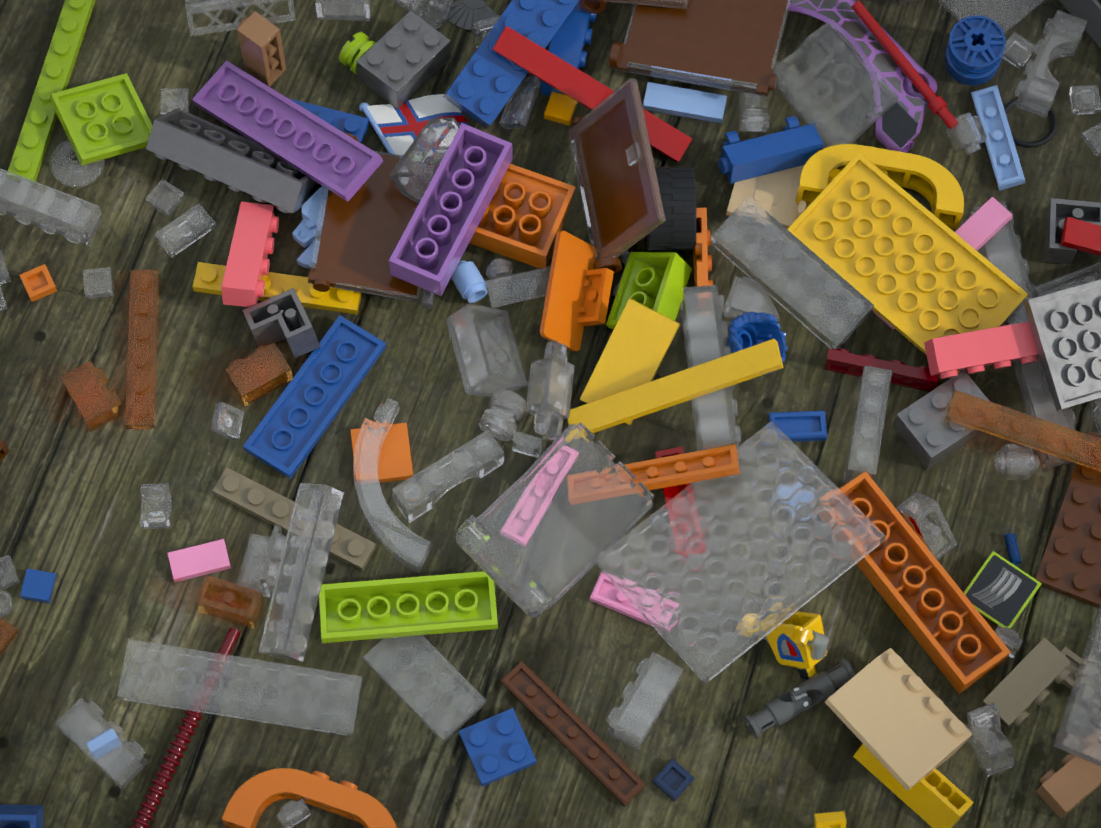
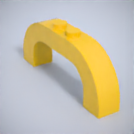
(903, 168)

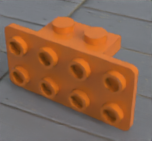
(575, 292)

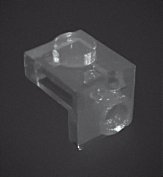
(155, 506)

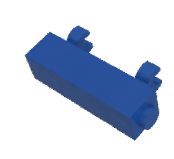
(769, 152)

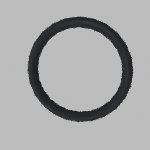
(1040, 142)

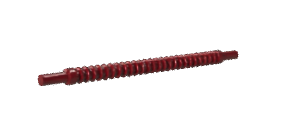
(175, 752)

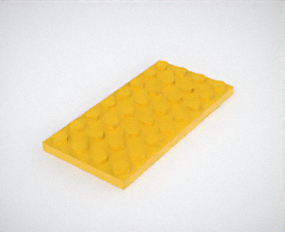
(904, 257)

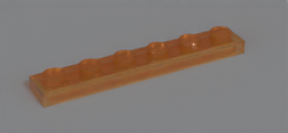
(142, 349)
(1025, 429)

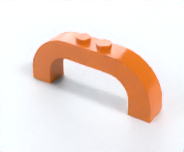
(315, 789)

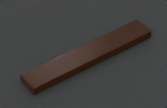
(573, 733)

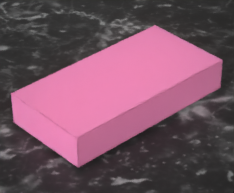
(199, 560)

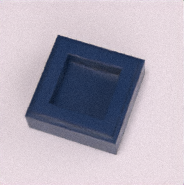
(673, 780)

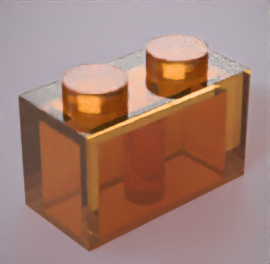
(259, 373)
(91, 395)
(230, 601)

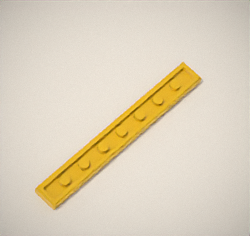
(679, 387)

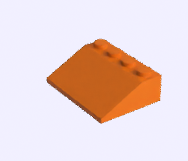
(524, 217)

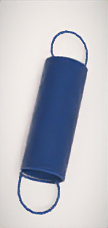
(1012, 548)

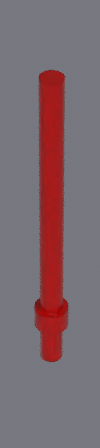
(936, 104)

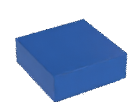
(38, 586)

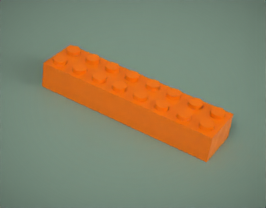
(925, 593)

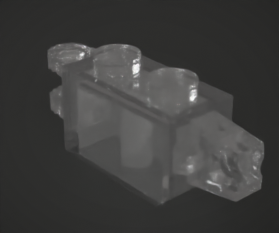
(550, 390)

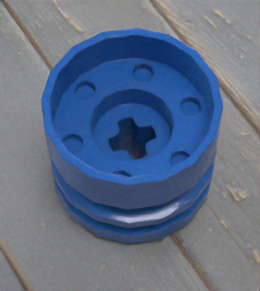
(974, 50)

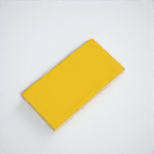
(631, 352)

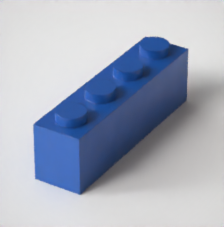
(570, 42)

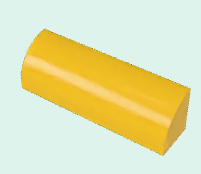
(931, 798)

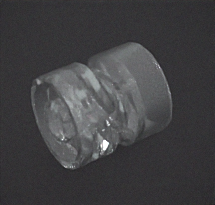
(504, 412)

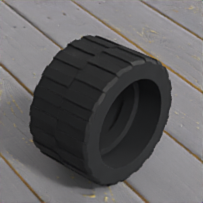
(679, 204)

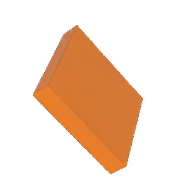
(395, 454)

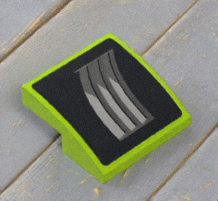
(1001, 590)

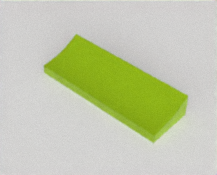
(407, 607)

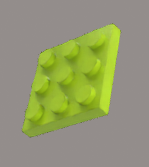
(103, 118)

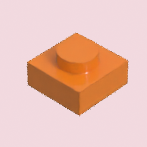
(38, 283)

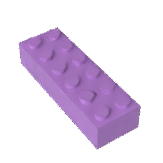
(451, 209)

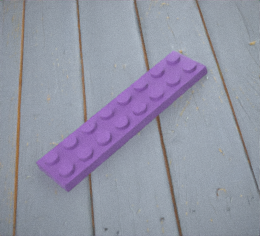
(287, 131)

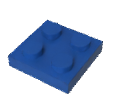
(497, 747)

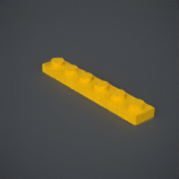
(210, 278)

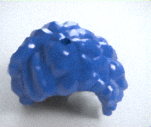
(754, 329)

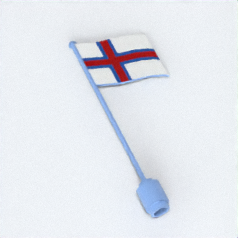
(397, 132)

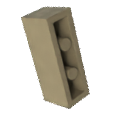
(1029, 682)

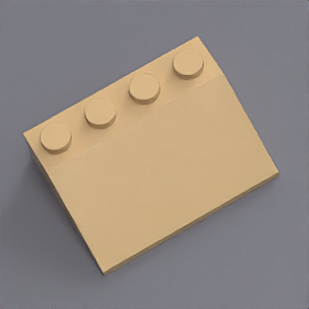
(899, 719)

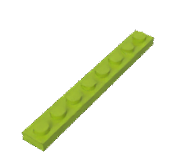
(53, 78)

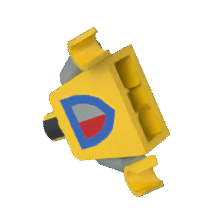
(799, 642)

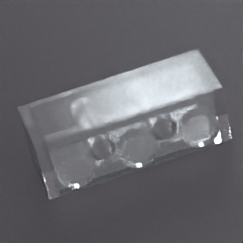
(644, 700)
(84, 723)

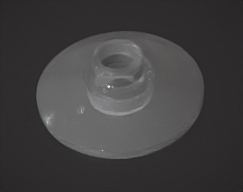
(70, 171)

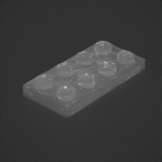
(425, 682)

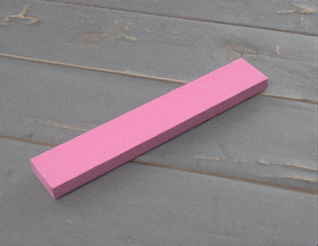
(980, 227)

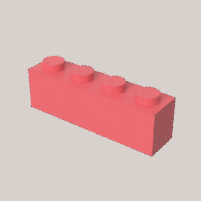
(249, 254)
(981, 348)

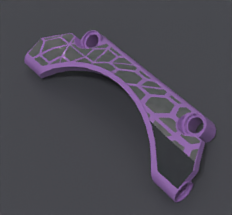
(904, 119)

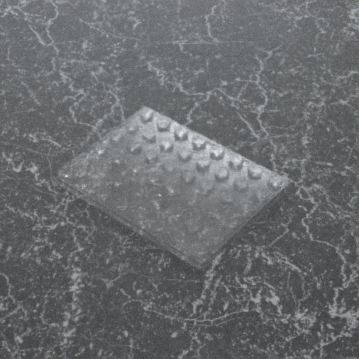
(739, 552)

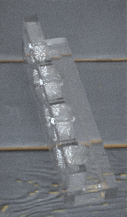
(208, 6)

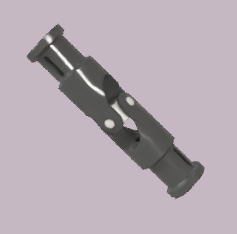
(796, 700)

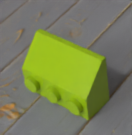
(652, 280)

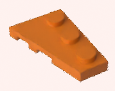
(701, 260)

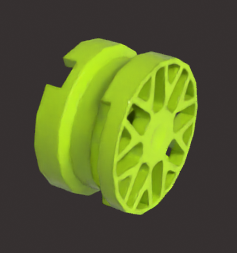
(355, 50)

